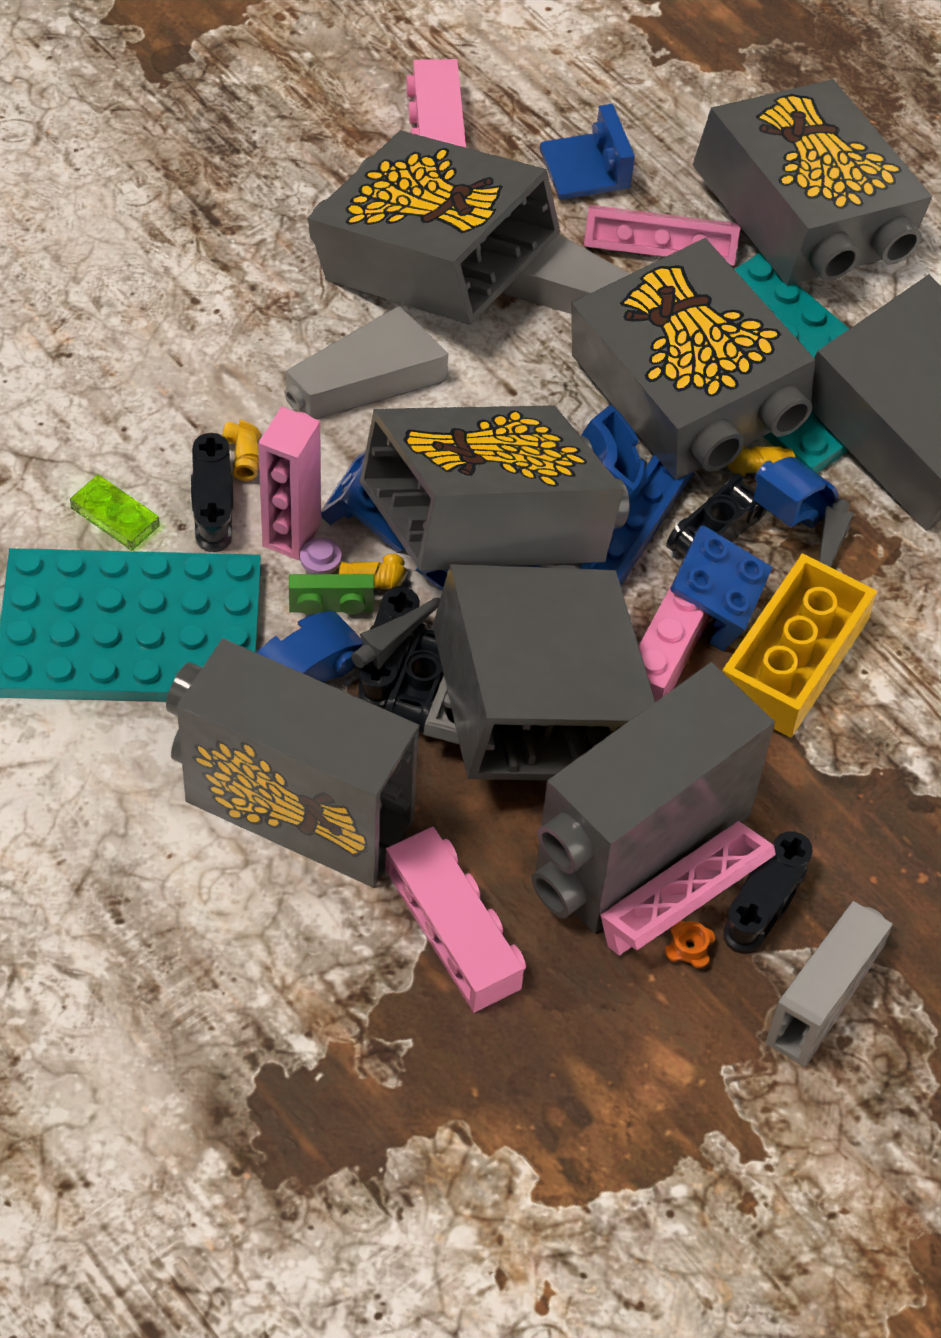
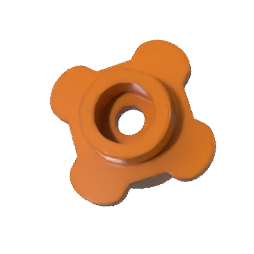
(690, 932)

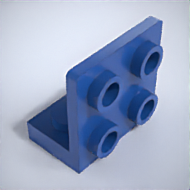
(591, 161)
(352, 499)
(721, 583)

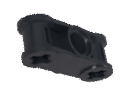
(212, 492)
(726, 513)
(418, 679)
(375, 682)
(767, 893)

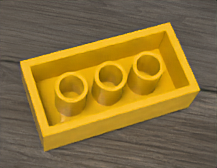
(800, 641)

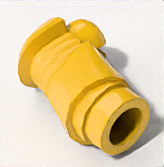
(246, 450)
(752, 459)
(386, 574)

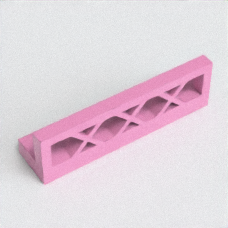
(656, 232)
(684, 887)

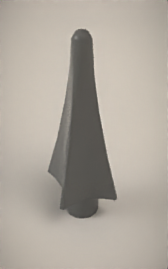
(834, 530)
(383, 640)

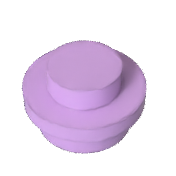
(320, 556)

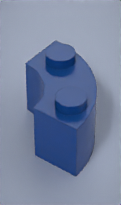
(615, 446)
(793, 492)
(318, 648)

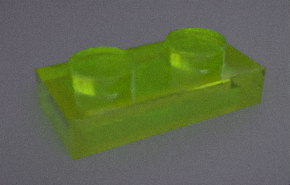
(114, 512)

